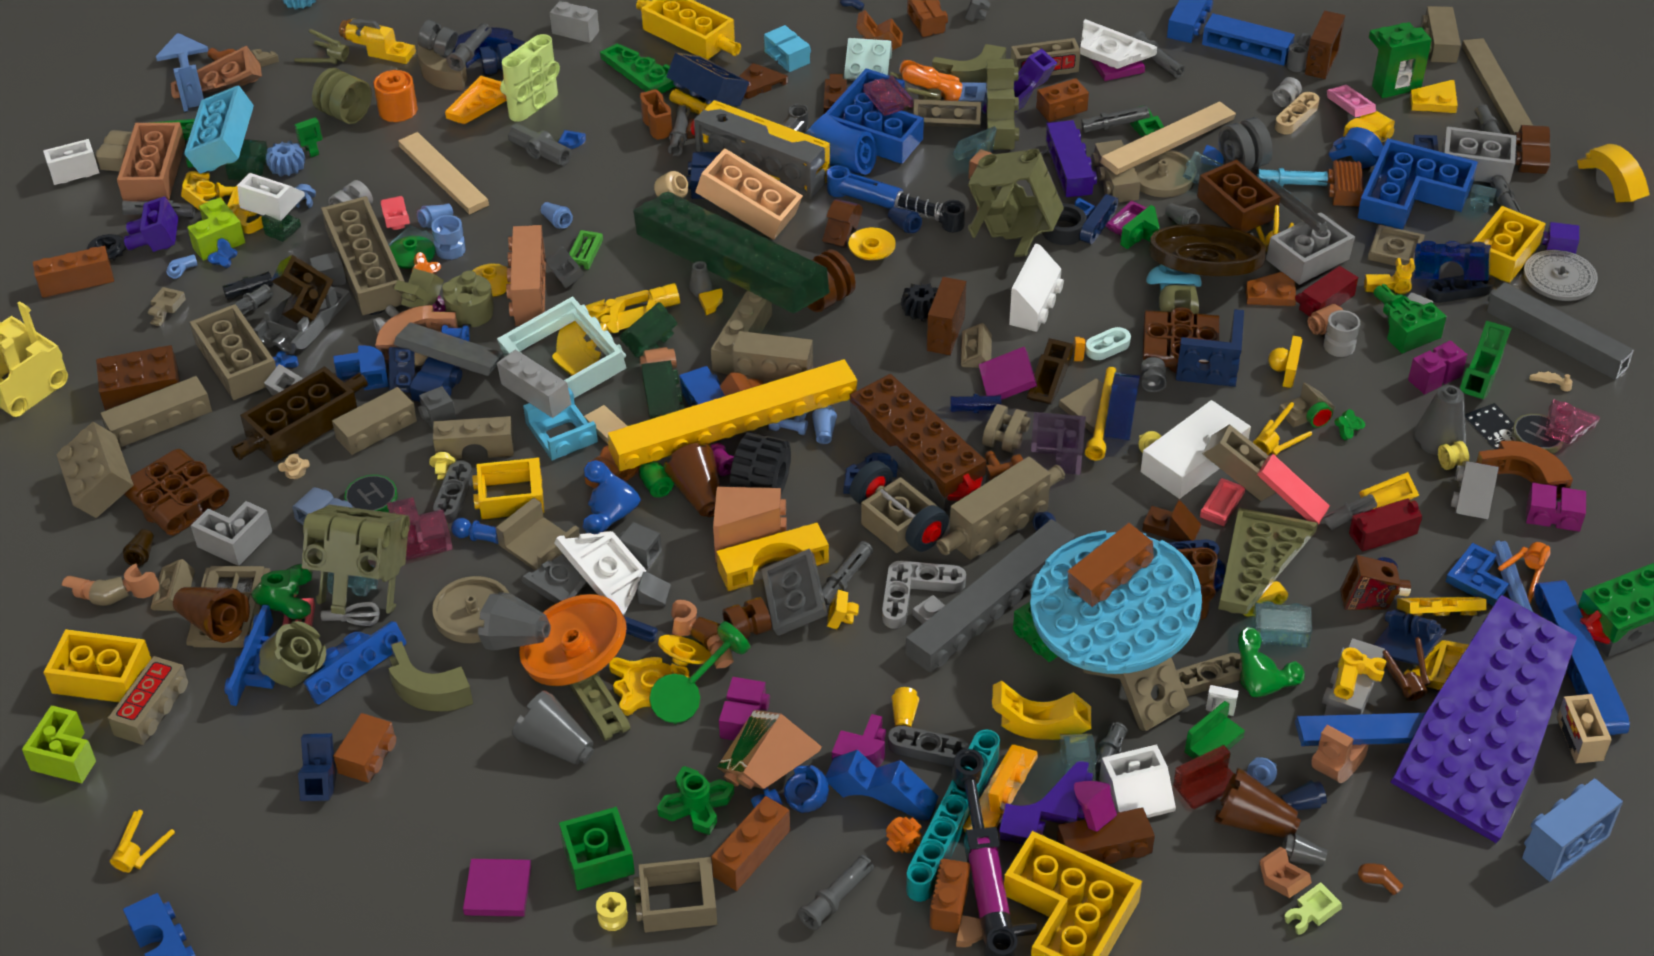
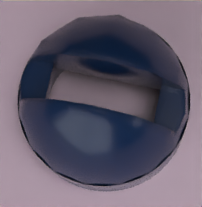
(1041, 519)

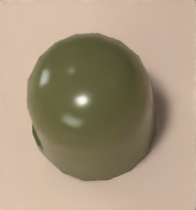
(1178, 296)

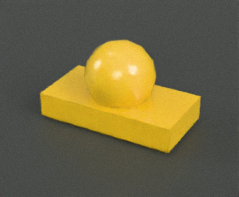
(1283, 360)
(1392, 490)

